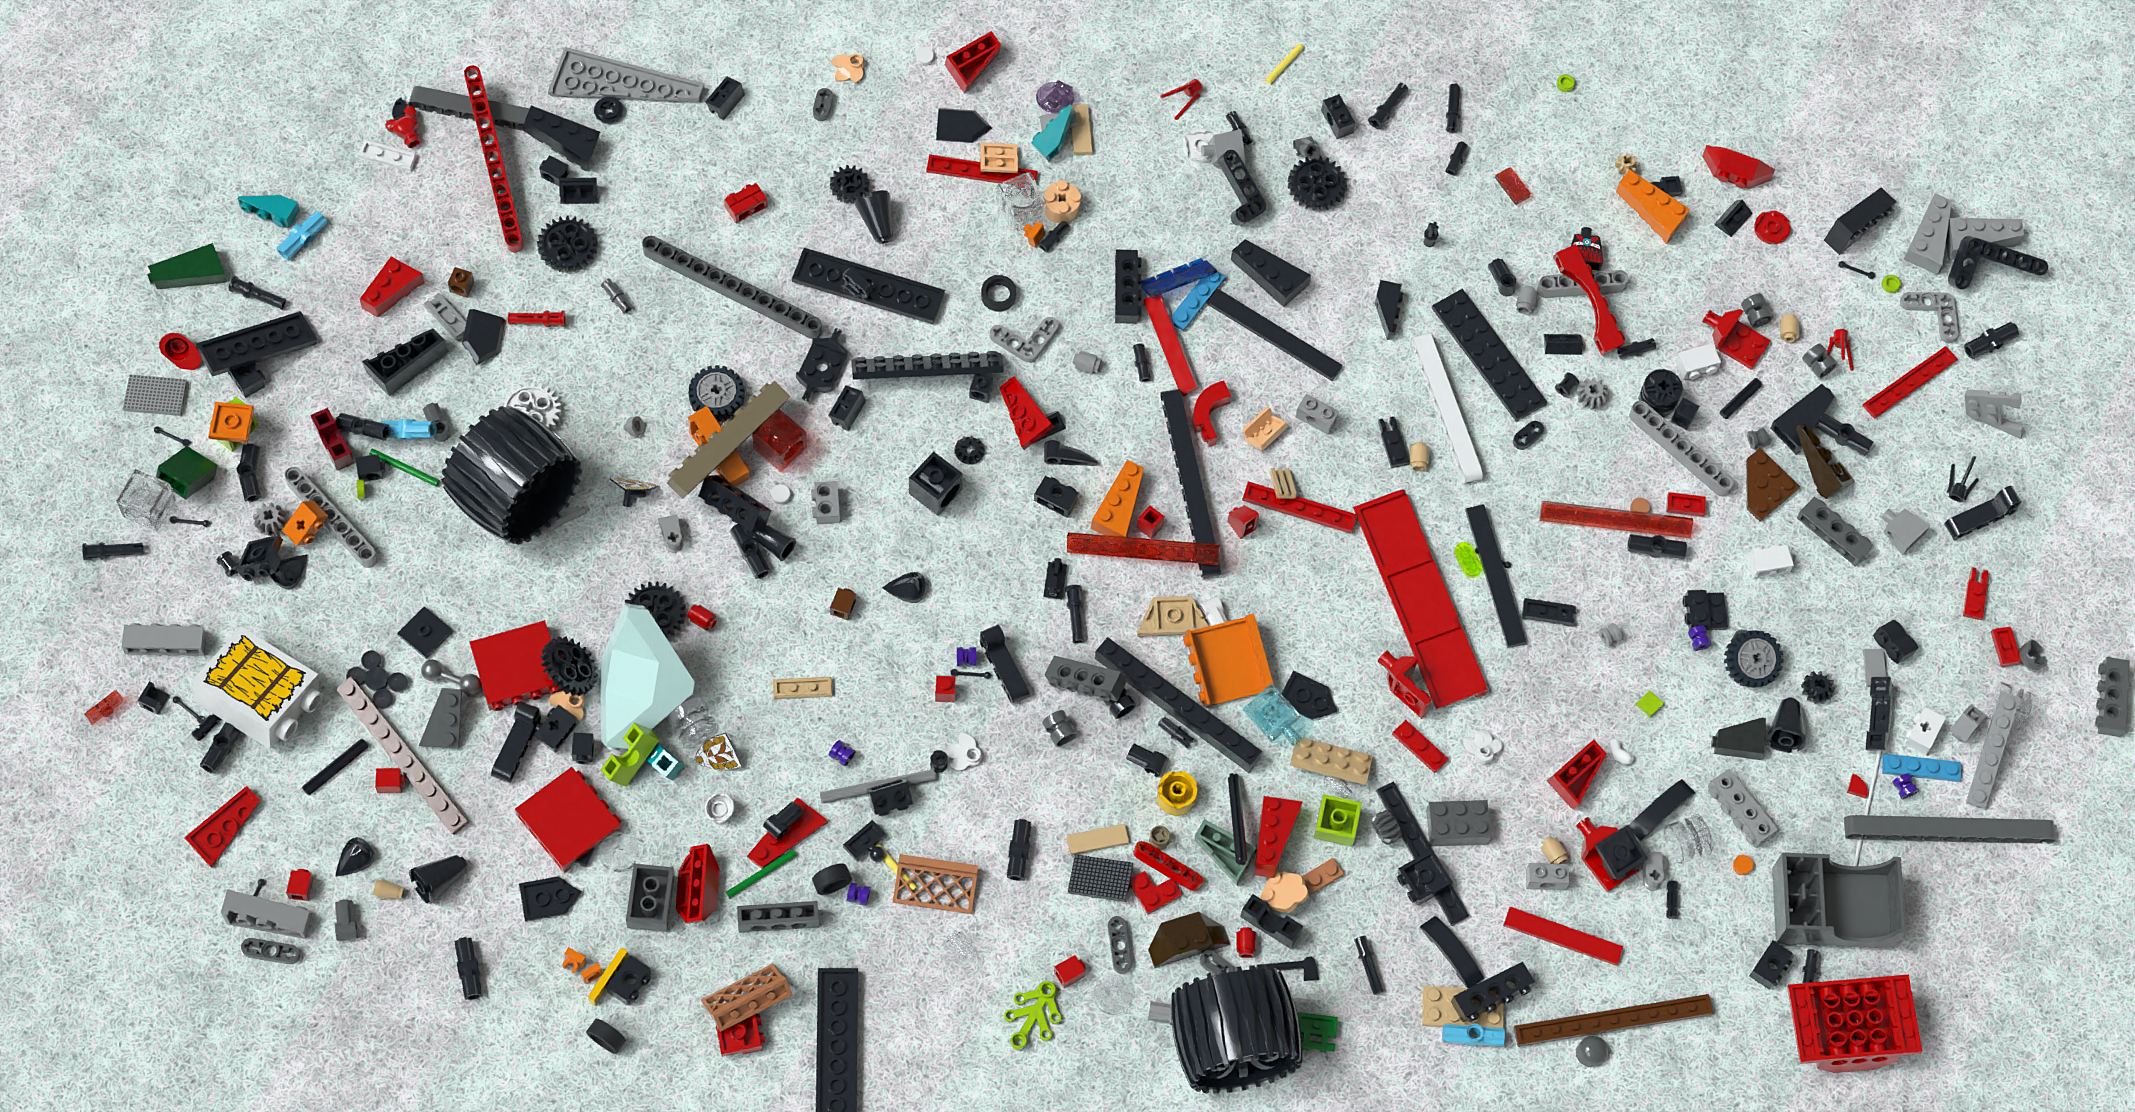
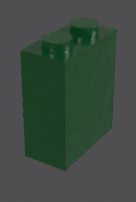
(187, 472)

